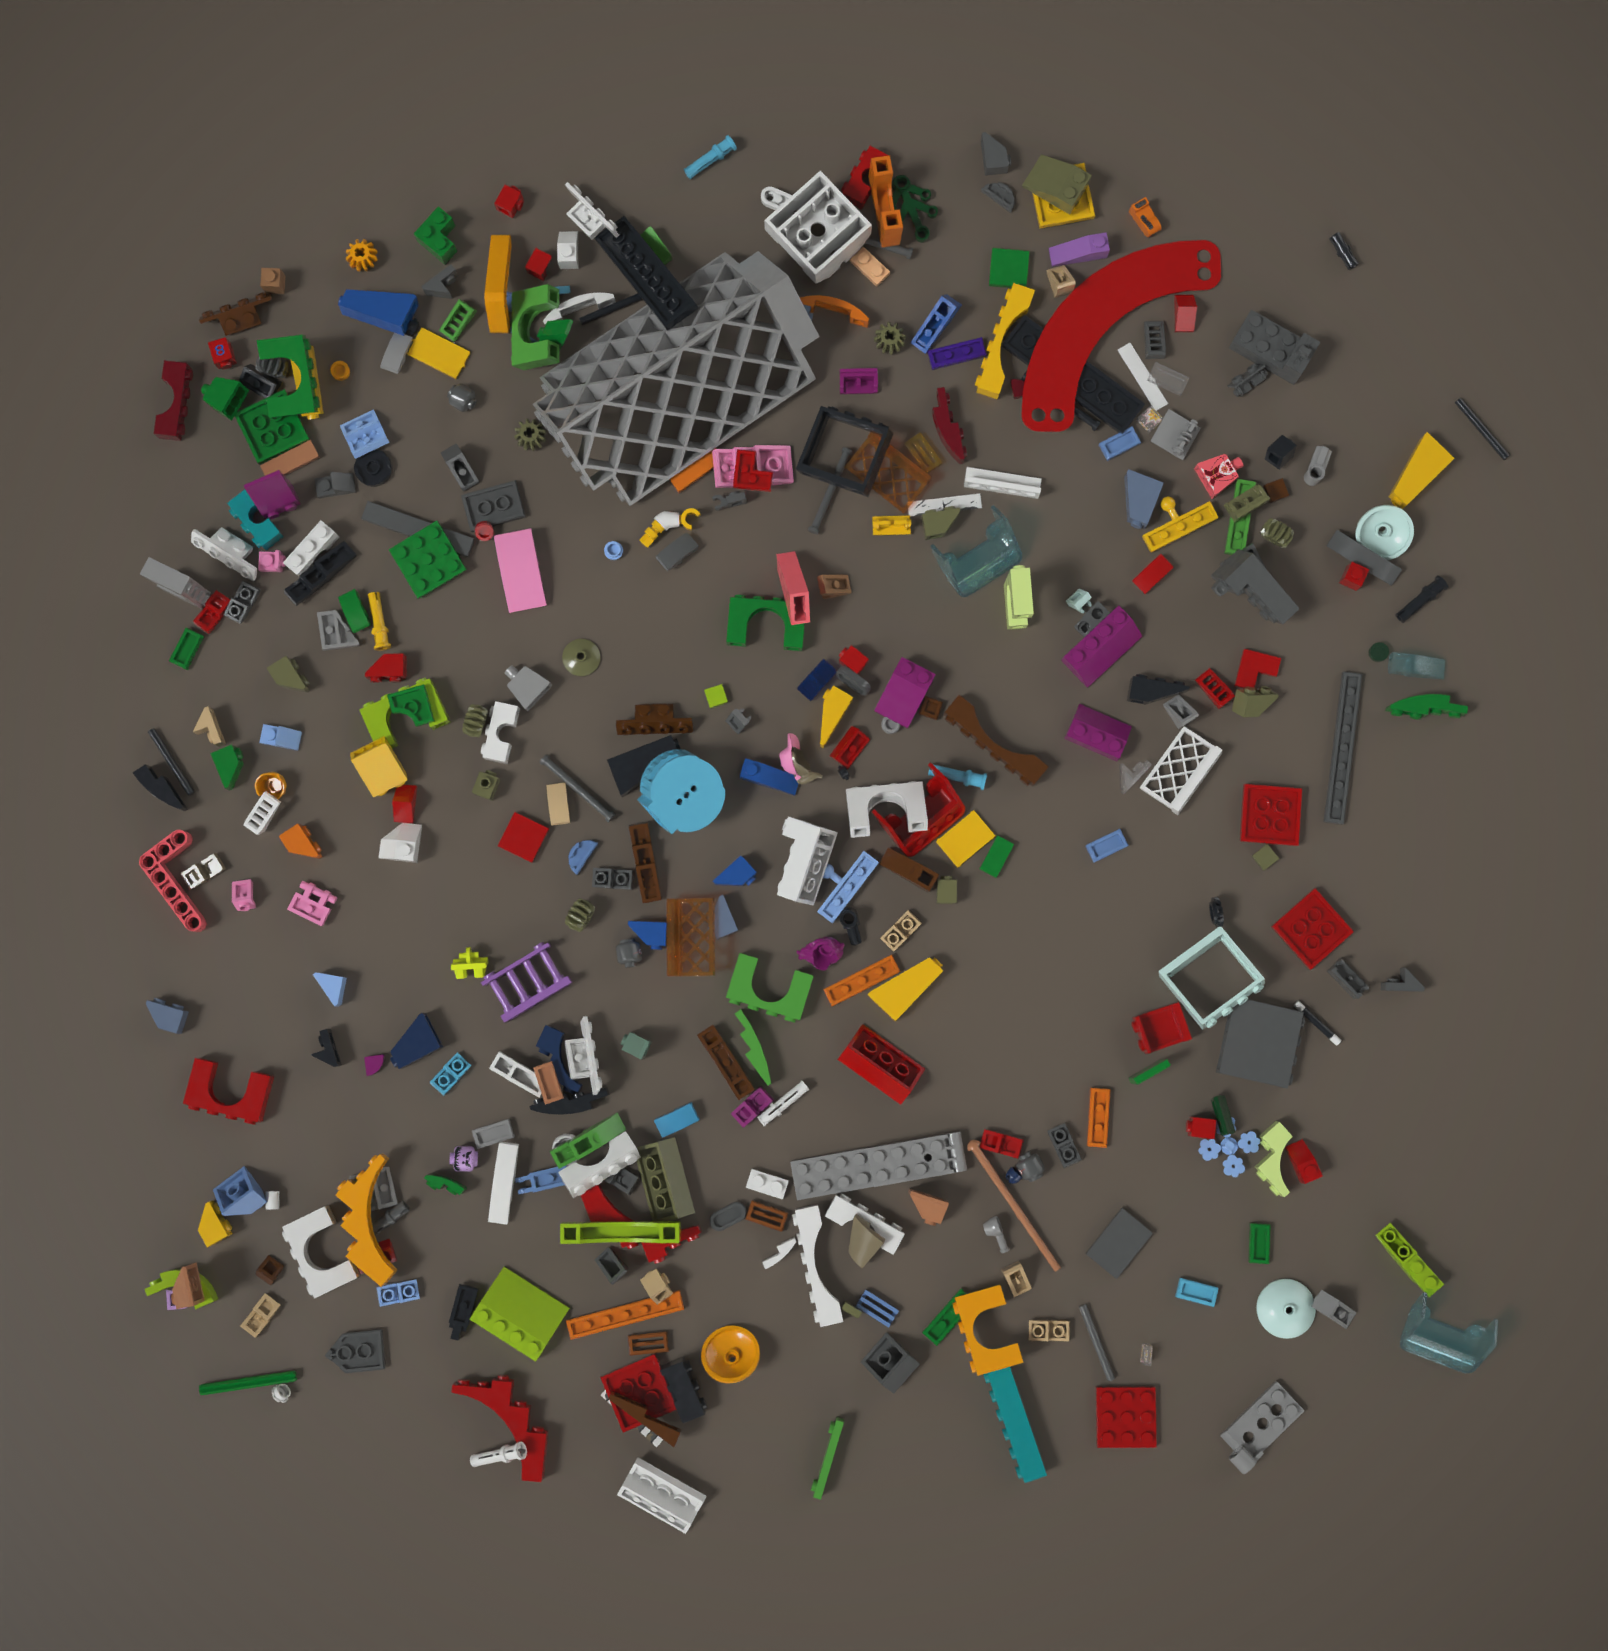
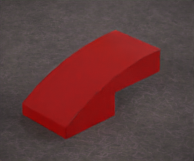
(1152, 573)
(212, 612)
(1001, 1143)

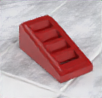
(1209, 692)

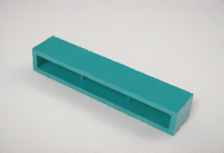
(1016, 1424)

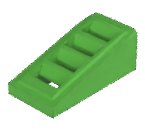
(452, 316)

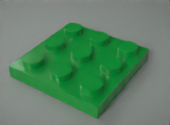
(267, 435)
(427, 559)

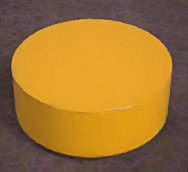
(340, 370)

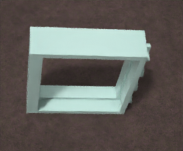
(1196, 951)

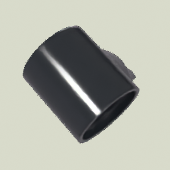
(852, 926)

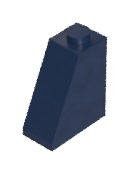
(416, 1043)

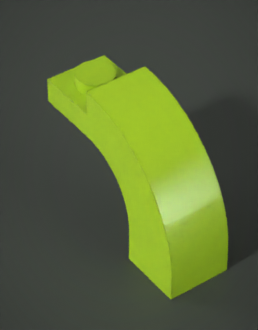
(169, 1279)

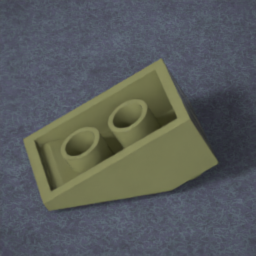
(1057, 182)

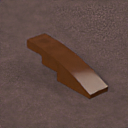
(645, 862)

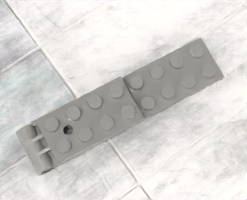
(878, 1165)

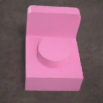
(271, 561)
(243, 895)

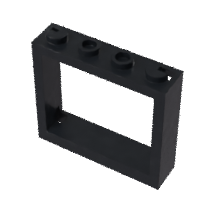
(814, 438)

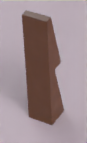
(637, 1410)

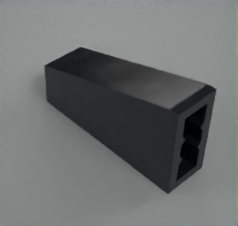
(630, 766)

